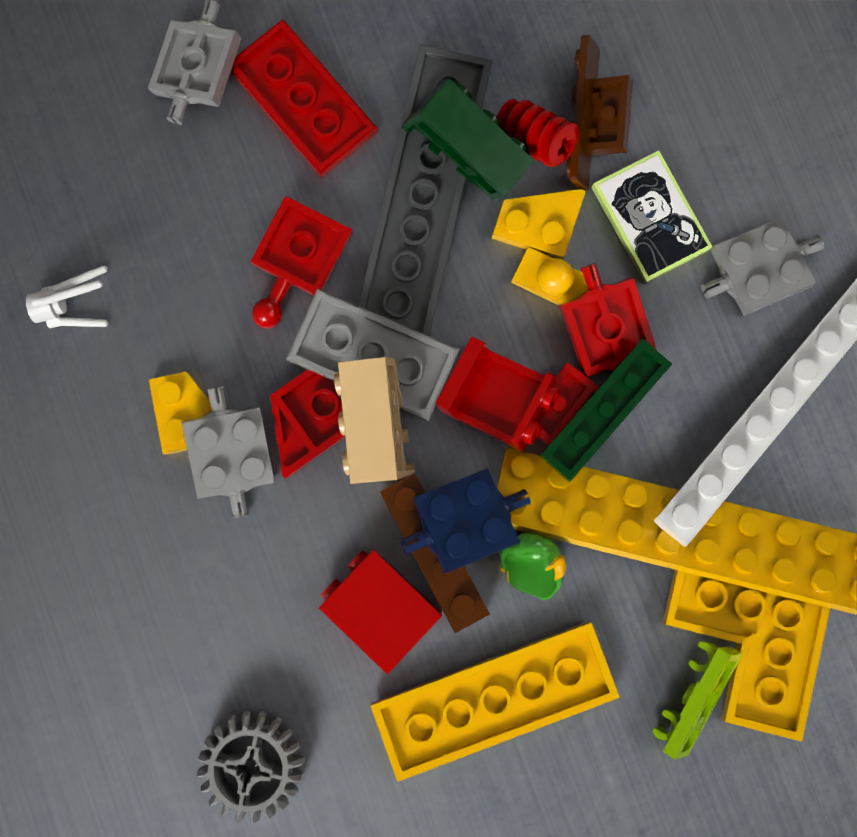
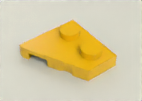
(540, 221)
(176, 400)

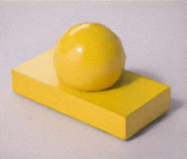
(549, 277)

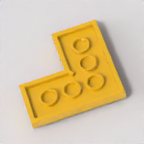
(778, 645)

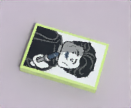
(651, 217)

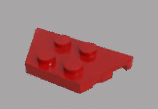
(305, 420)

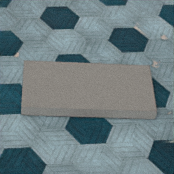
(345, 332)

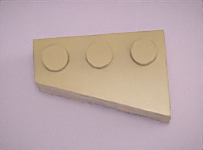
(372, 420)

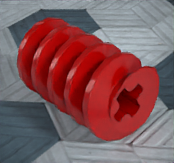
(541, 131)

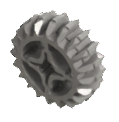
(234, 764)

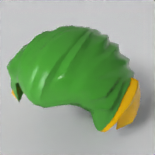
(534, 565)

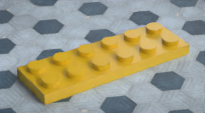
(494, 701)

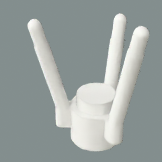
(51, 303)

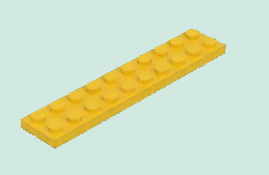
(733, 546)

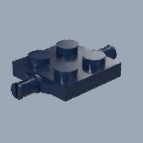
(465, 521)

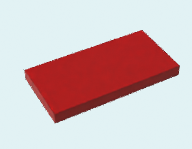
(302, 98)

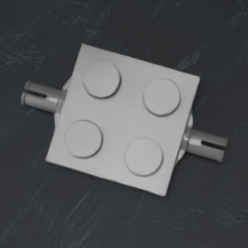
(194, 62)
(762, 266)
(227, 452)

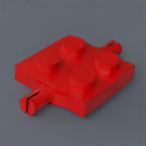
(605, 322)

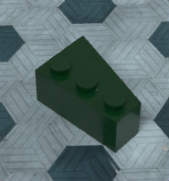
(470, 139)

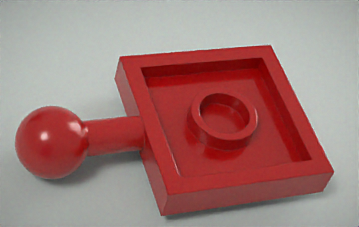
(300, 252)

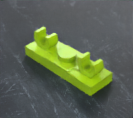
(698, 700)

